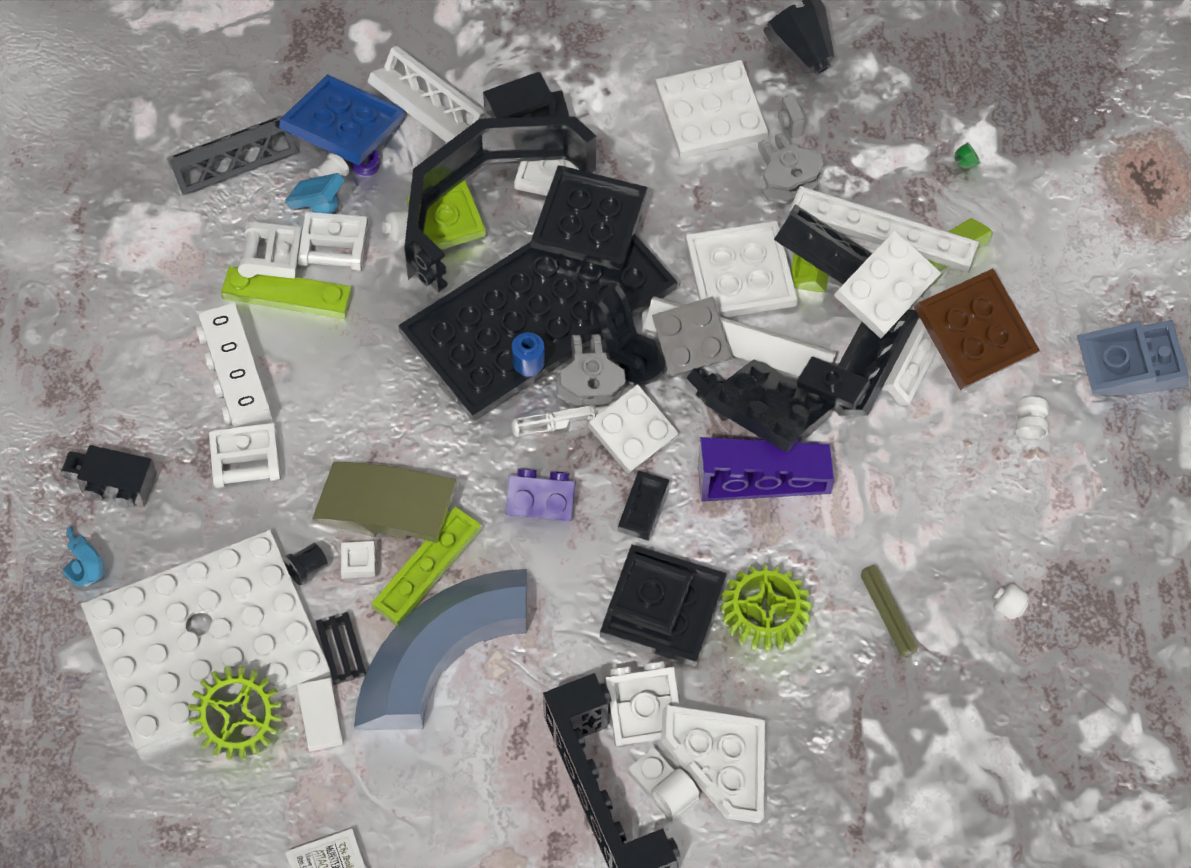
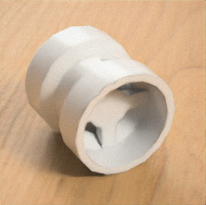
(1032, 418)

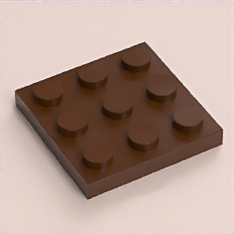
(976, 329)

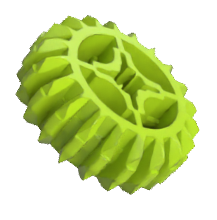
(792, 604)
(222, 739)

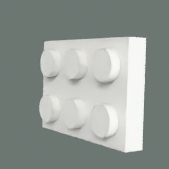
(887, 284)

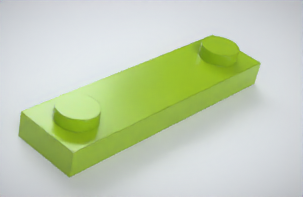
(288, 293)
(426, 567)

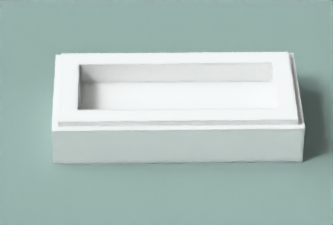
(319, 714)

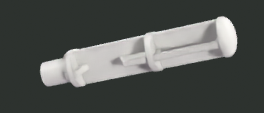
(556, 420)

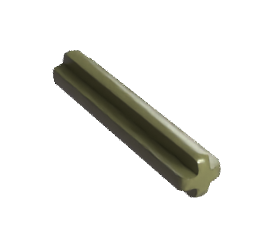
(889, 610)

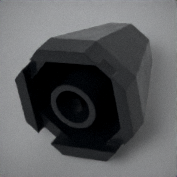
(803, 36)

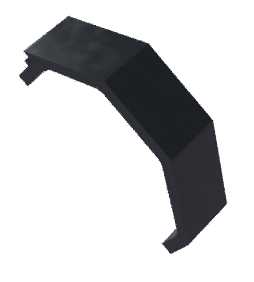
(479, 144)

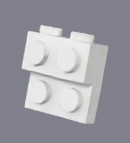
(640, 701)

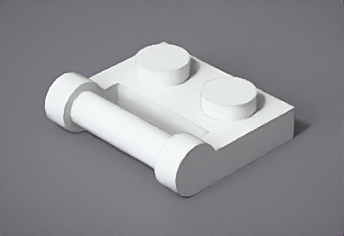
(333, 231)
(280, 252)
(244, 445)

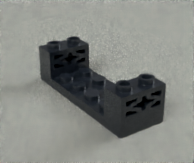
(572, 714)

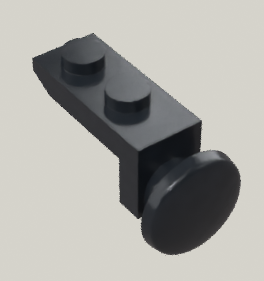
(634, 351)

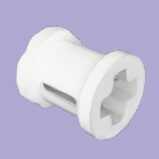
(332, 165)

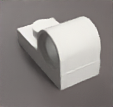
(668, 788)

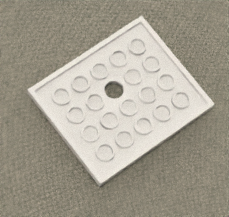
(160, 663)

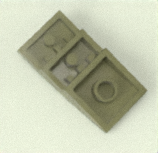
(385, 501)

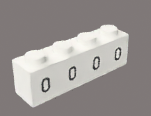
(234, 366)

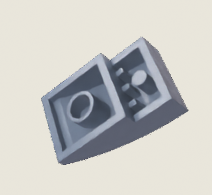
(1134, 359)

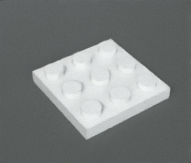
(711, 109)
(742, 269)

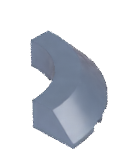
(432, 640)

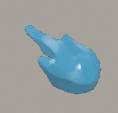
(88, 564)

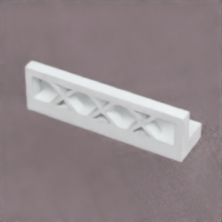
(424, 108)
(913, 360)

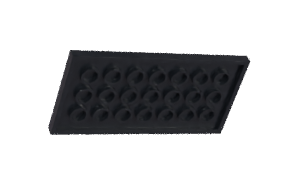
(535, 291)

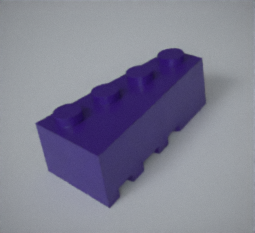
(760, 470)

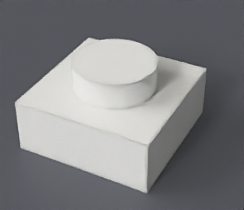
(358, 559)

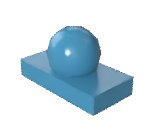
(317, 193)

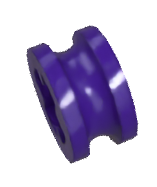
(369, 169)

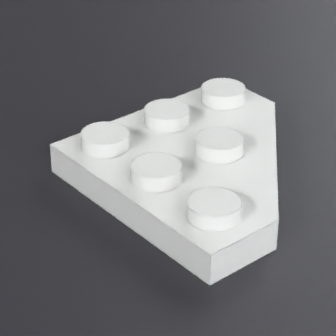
(721, 756)

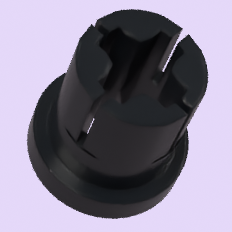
(305, 563)

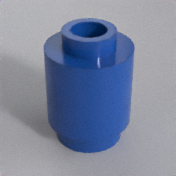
(528, 354)

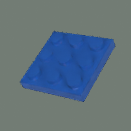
(342, 119)

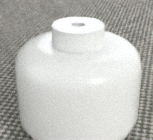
(395, 224)
(1010, 601)

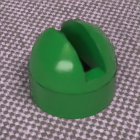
(967, 156)

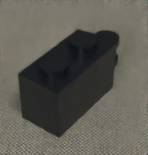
(111, 475)

